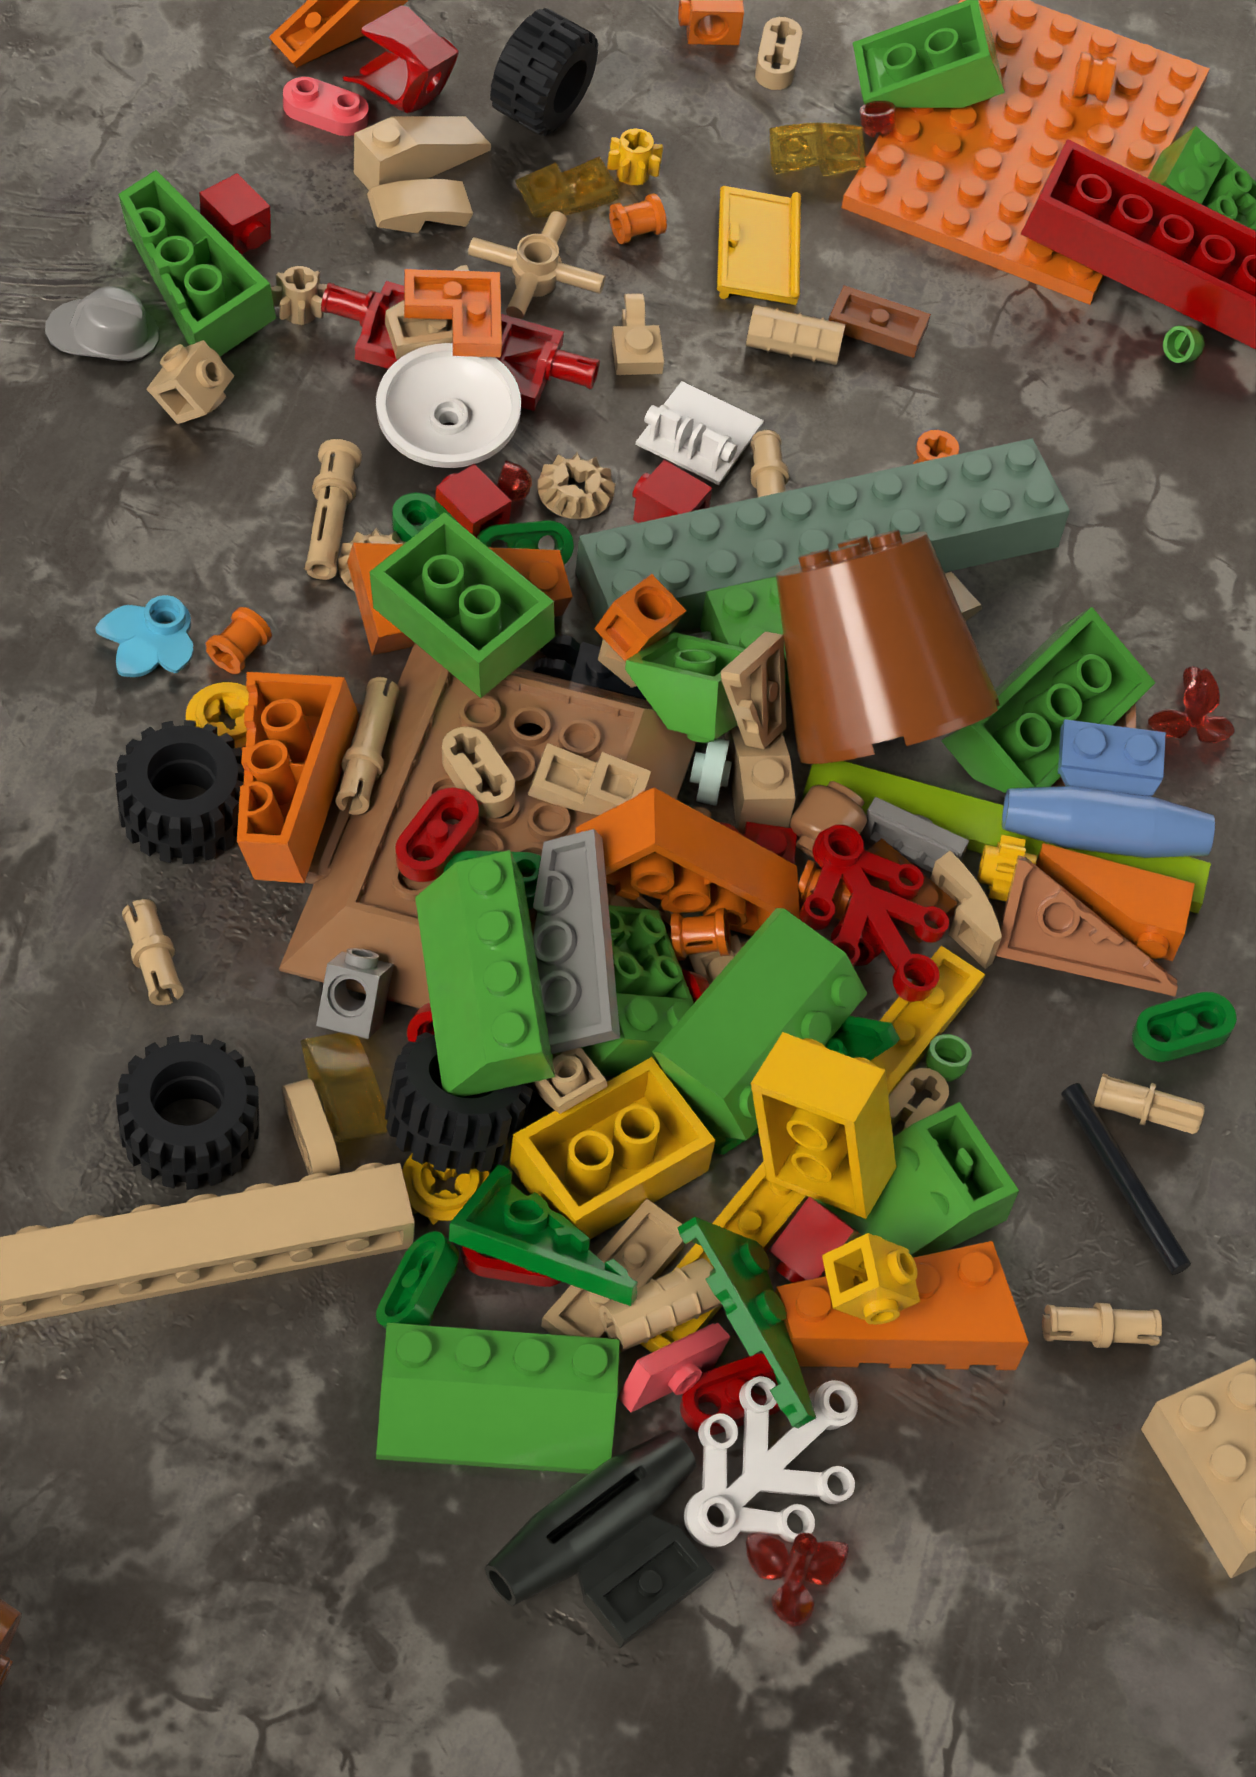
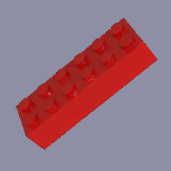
(1149, 240)

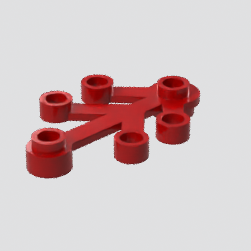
(875, 907)

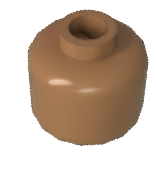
(824, 808)

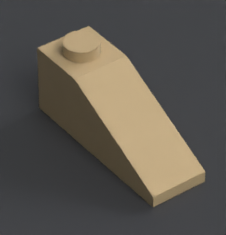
(414, 148)
(760, 781)

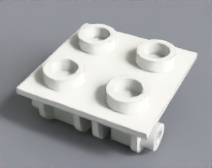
(698, 432)

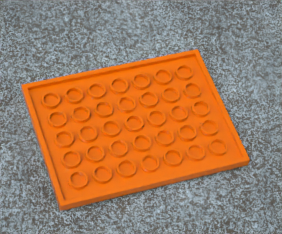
(978, 169)

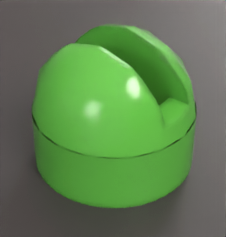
(1179, 339)
(948, 1056)

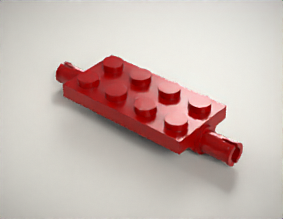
(527, 349)

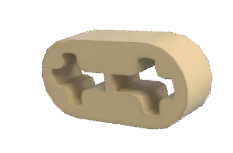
(785, 54)
(487, 767)
(903, 1094)
(311, 1128)

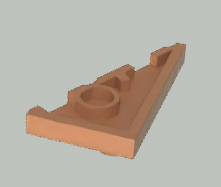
(1059, 932)

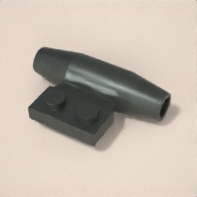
(606, 1533)

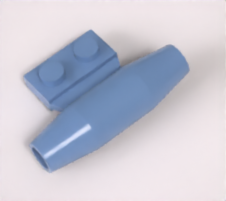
(1109, 798)

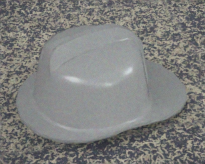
(103, 325)

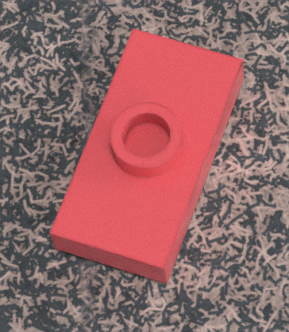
(673, 1367)

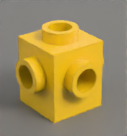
(871, 1279)

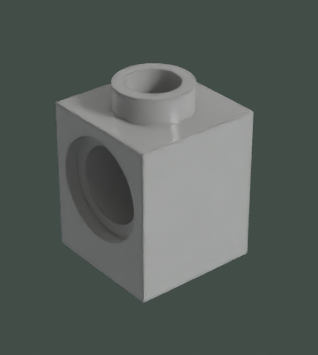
(343, 1012)

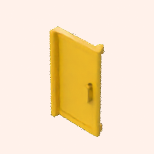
(764, 244)

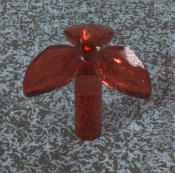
(1200, 699)
(807, 1562)

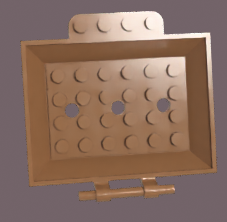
(357, 887)

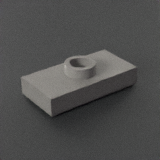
(911, 834)

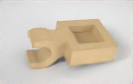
(636, 346)

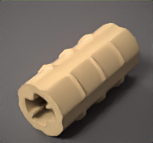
(795, 335)
(660, 1305)

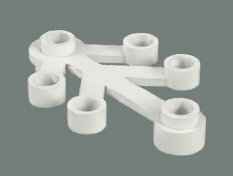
(765, 1468)

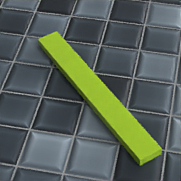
(980, 819)

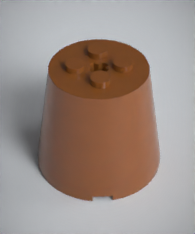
(877, 648)

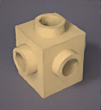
(190, 381)

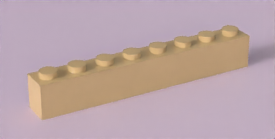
(203, 1242)

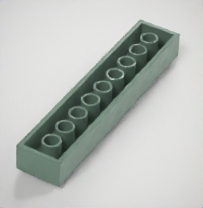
(969, 503)

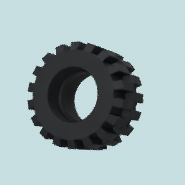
(544, 71)
(175, 758)
(181, 1073)
(445, 1127)

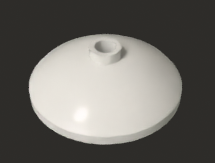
(439, 388)

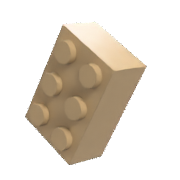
(1210, 1454)

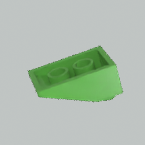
(931, 61)

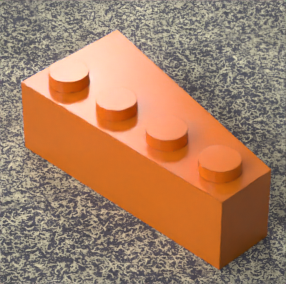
(539, 566)
(291, 768)
(692, 862)
(960, 1321)

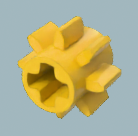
(635, 156)
(998, 865)

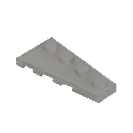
(575, 943)

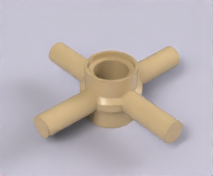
(536, 265)

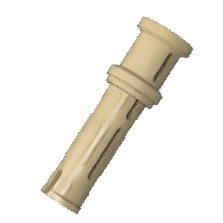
(333, 491)

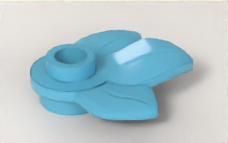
(146, 640)

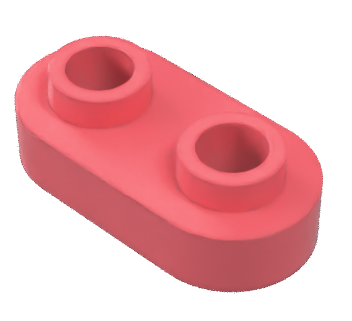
(325, 106)

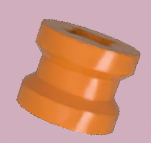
(1094, 76)

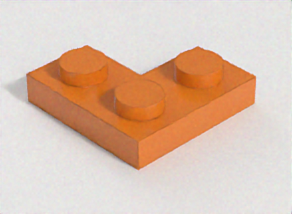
(464, 297)

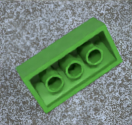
(1072, 676)
(483, 977)
(775, 984)
(497, 1398)

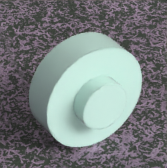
(711, 771)

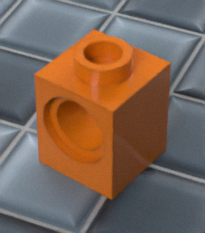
(712, 21)
(640, 618)

